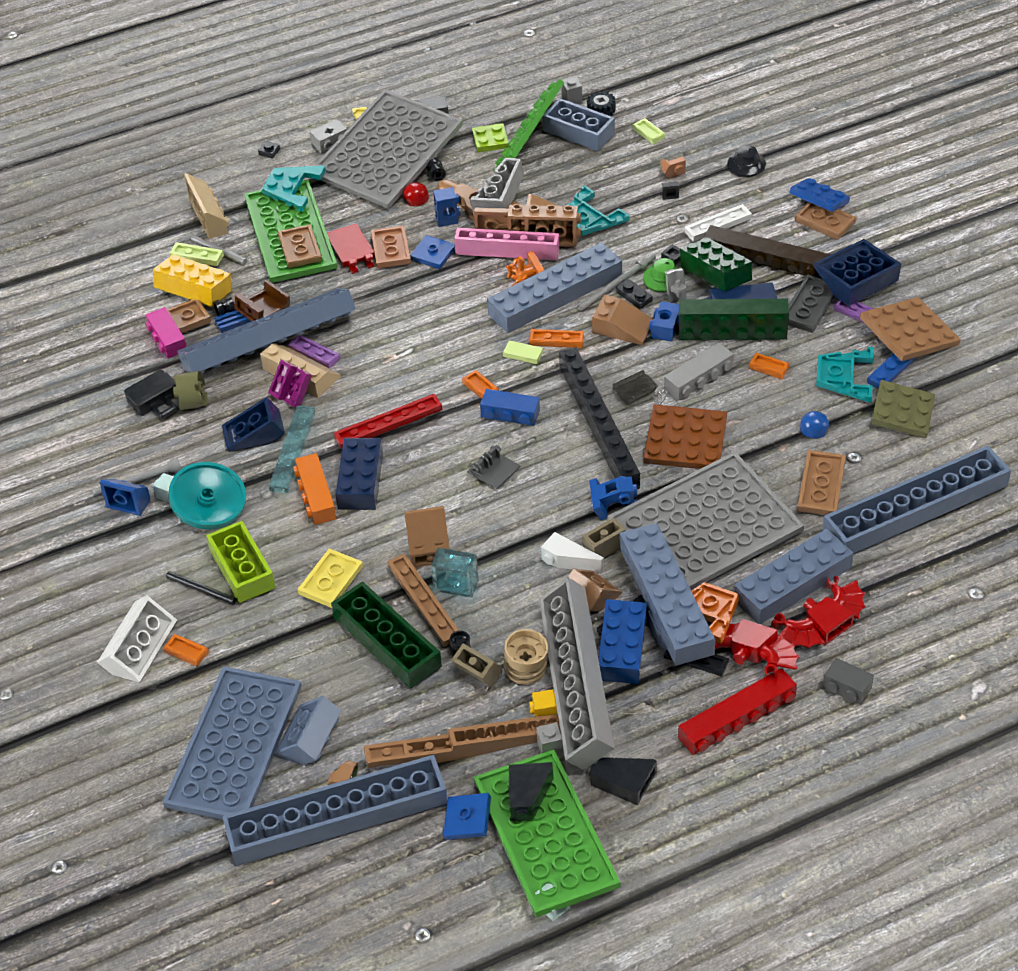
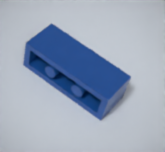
(510, 407)

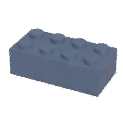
(578, 124)

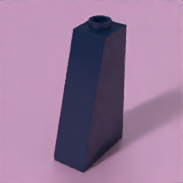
(754, 291)

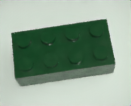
(716, 264)

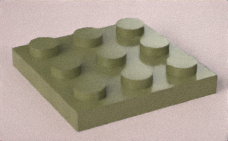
(903, 409)

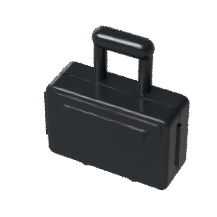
(152, 393)

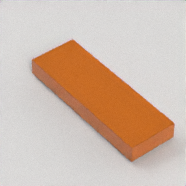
(556, 338)

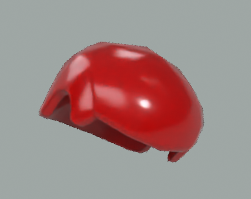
(415, 194)

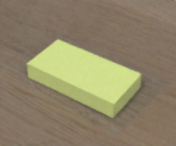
(648, 131)
(523, 352)

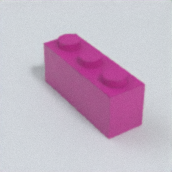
(165, 332)

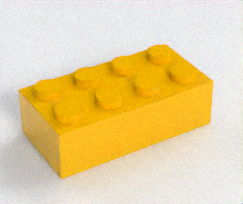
(192, 280)

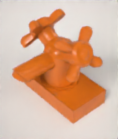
(524, 271)

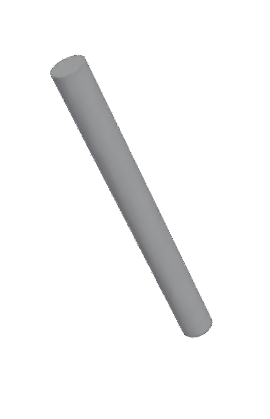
(228, 254)

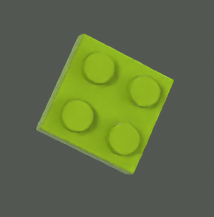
(490, 137)

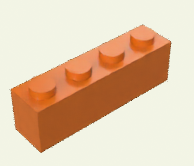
(315, 489)

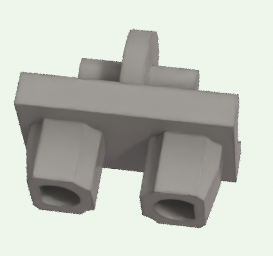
(675, 284)

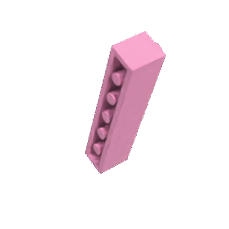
(506, 243)

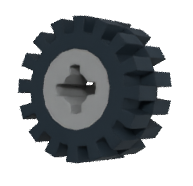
(602, 103)

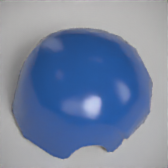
(814, 424)

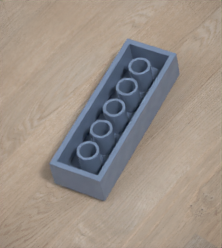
(793, 576)

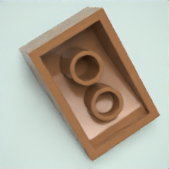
(620, 320)

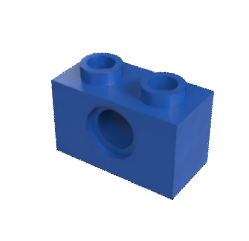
(446, 206)
(665, 321)

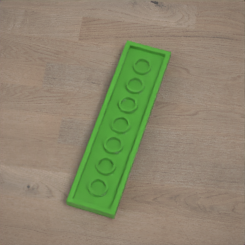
(531, 122)

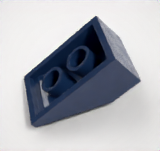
(254, 426)

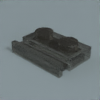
(634, 387)

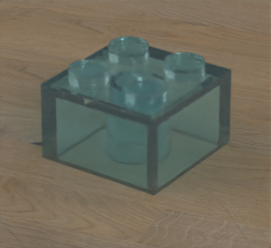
(455, 572)

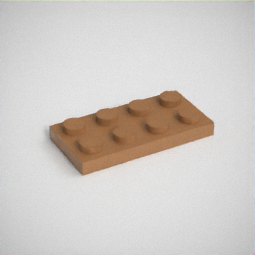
(821, 482)

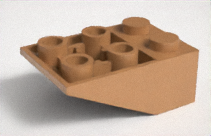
(426, 534)

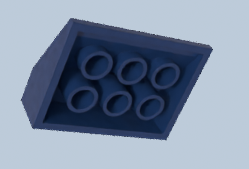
(858, 271)

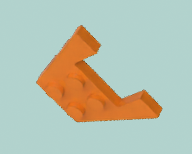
(717, 607)

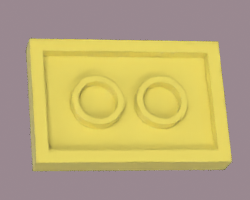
(330, 577)

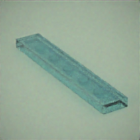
(292, 448)

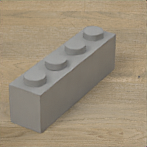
(698, 371)

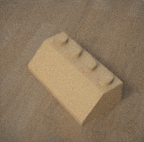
(206, 207)
(321, 377)

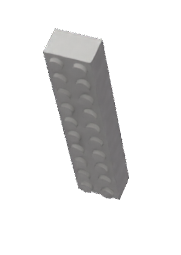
(576, 675)

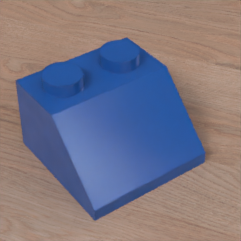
(125, 496)

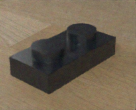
(634, 293)

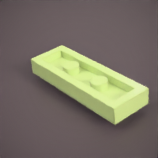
(198, 254)

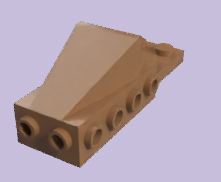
(535, 216)

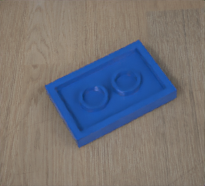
(819, 194)

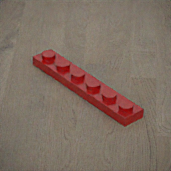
(390, 419)

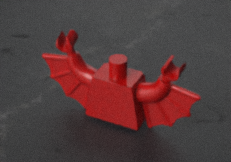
(824, 619)
(759, 642)

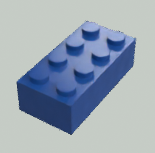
(622, 641)

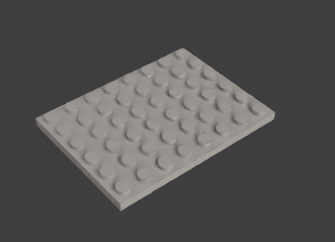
(387, 148)
(714, 518)

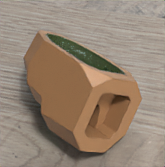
(344, 772)

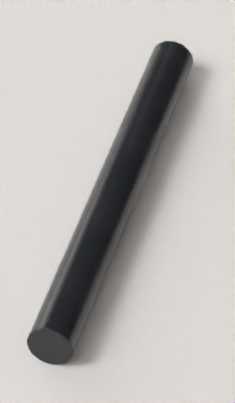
(201, 588)

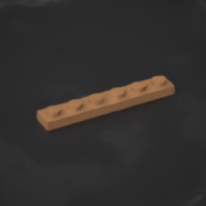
(423, 598)

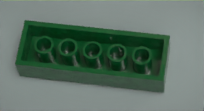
(733, 319)
(386, 635)

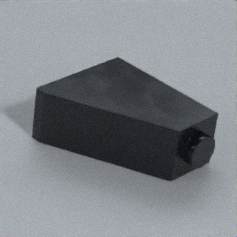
(623, 777)
(528, 788)

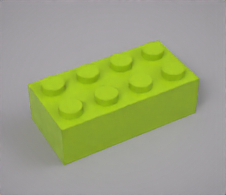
(241, 561)

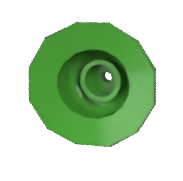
(655, 275)

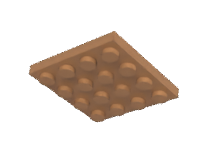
(910, 328)

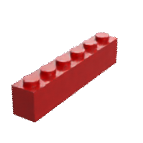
(737, 711)

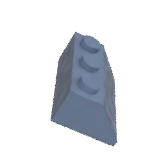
(308, 731)

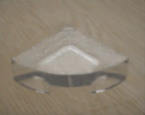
(660, 395)

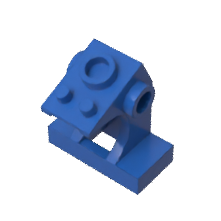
(602, 498)

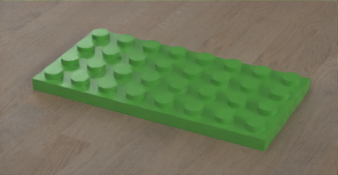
(273, 216)
(554, 846)

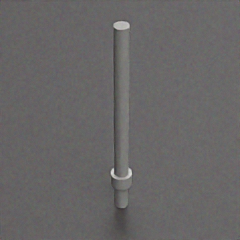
(639, 265)

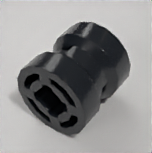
(436, 170)
(224, 306)
(457, 639)

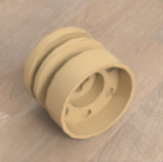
(525, 656)

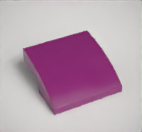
(290, 383)

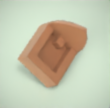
(673, 167)

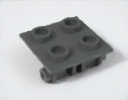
(493, 467)

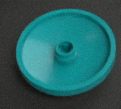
(207, 495)

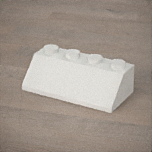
(137, 640)

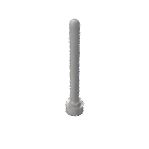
(172, 466)

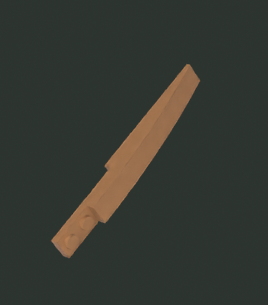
(459, 742)

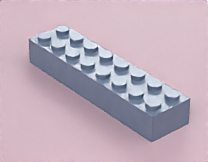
(554, 287)
(667, 594)

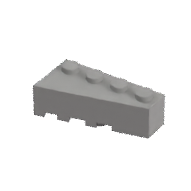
(500, 187)

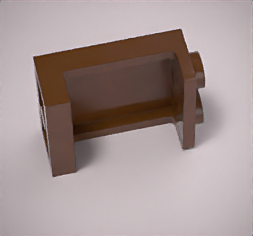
(262, 303)

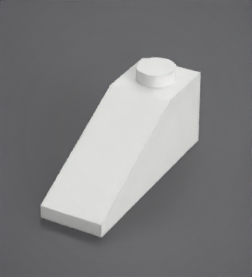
(568, 555)

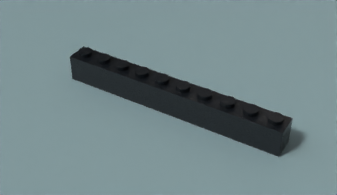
(598, 416)

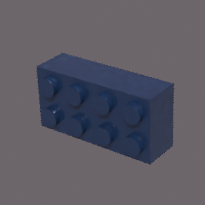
(359, 474)

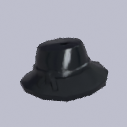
(746, 162)

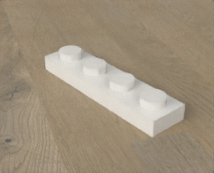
(724, 220)

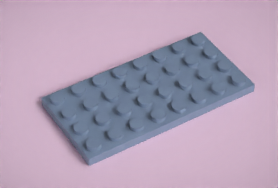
(232, 743)

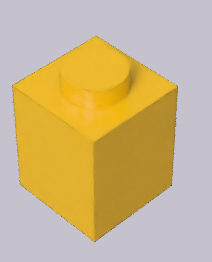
(543, 703)

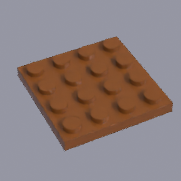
(684, 436)

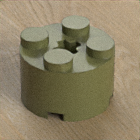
(190, 390)

